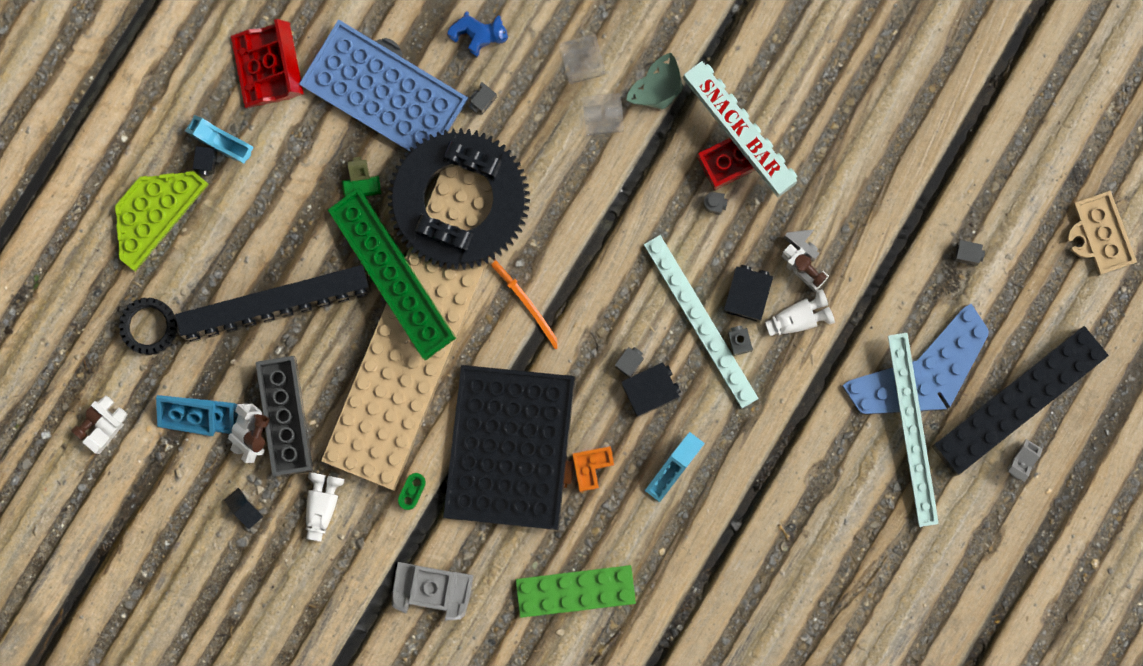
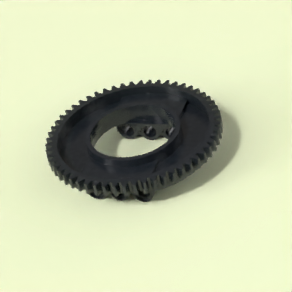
(447, 242)

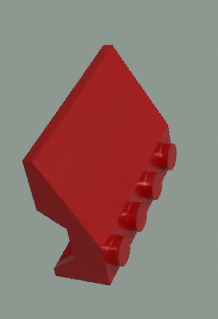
(267, 64)

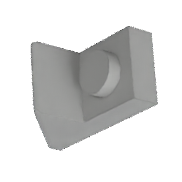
(798, 240)

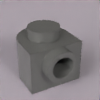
(715, 202)

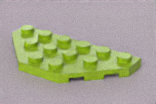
(151, 211)

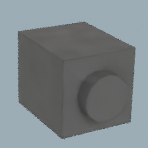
(969, 253)
(629, 361)

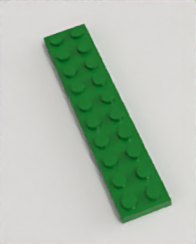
(392, 274)

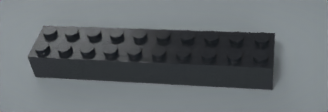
(273, 303)
(1020, 401)

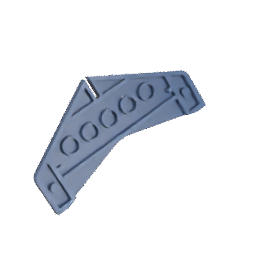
(938, 370)

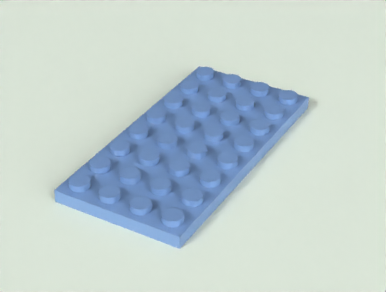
(381, 88)

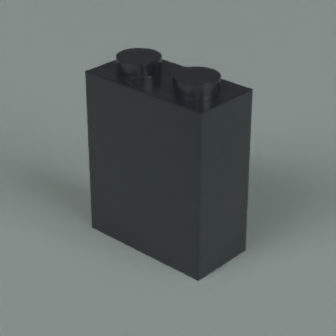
(748, 293)
(651, 389)

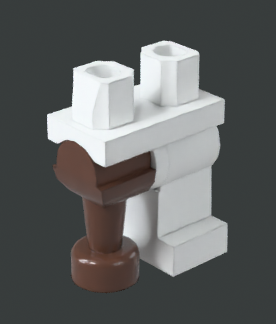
(802, 267)
(105, 422)
(248, 431)

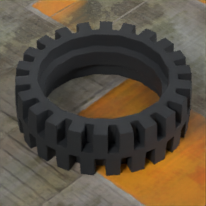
(138, 305)

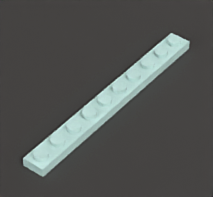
(701, 322)
(913, 429)

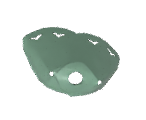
(659, 88)

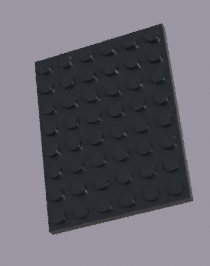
(509, 447)

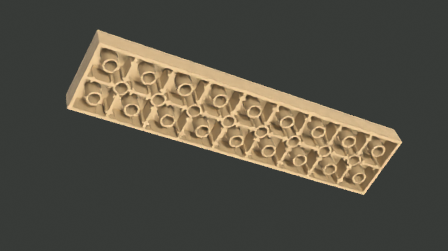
(394, 380)

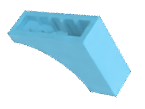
(674, 466)

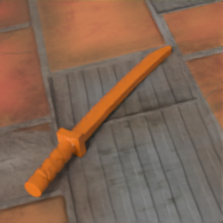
(512, 284)

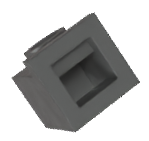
(482, 99)
(740, 348)

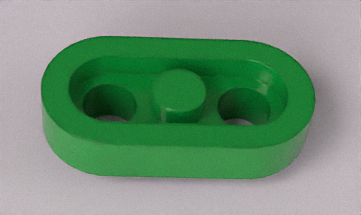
(410, 490)

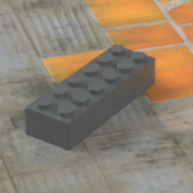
(287, 422)

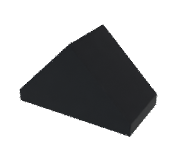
(243, 508)

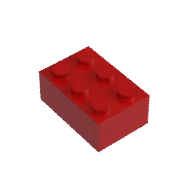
(724, 164)

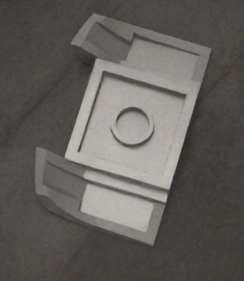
(431, 589)

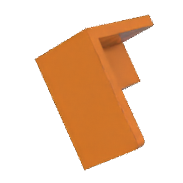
(587, 462)

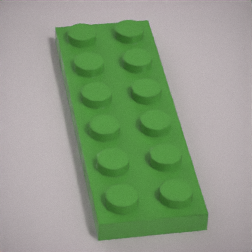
(575, 591)

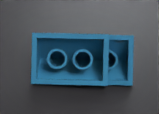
(195, 415)

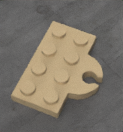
(1101, 234)

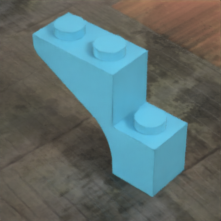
(219, 139)

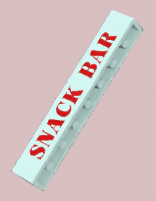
(740, 129)

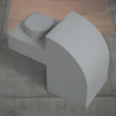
(1024, 460)

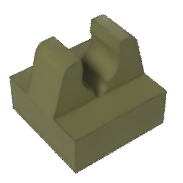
(358, 169)

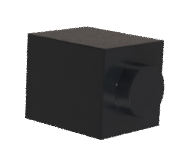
(205, 161)

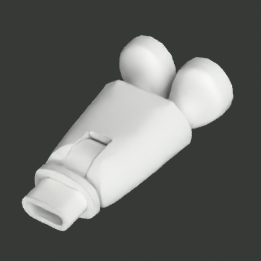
(800, 316)
(320, 505)

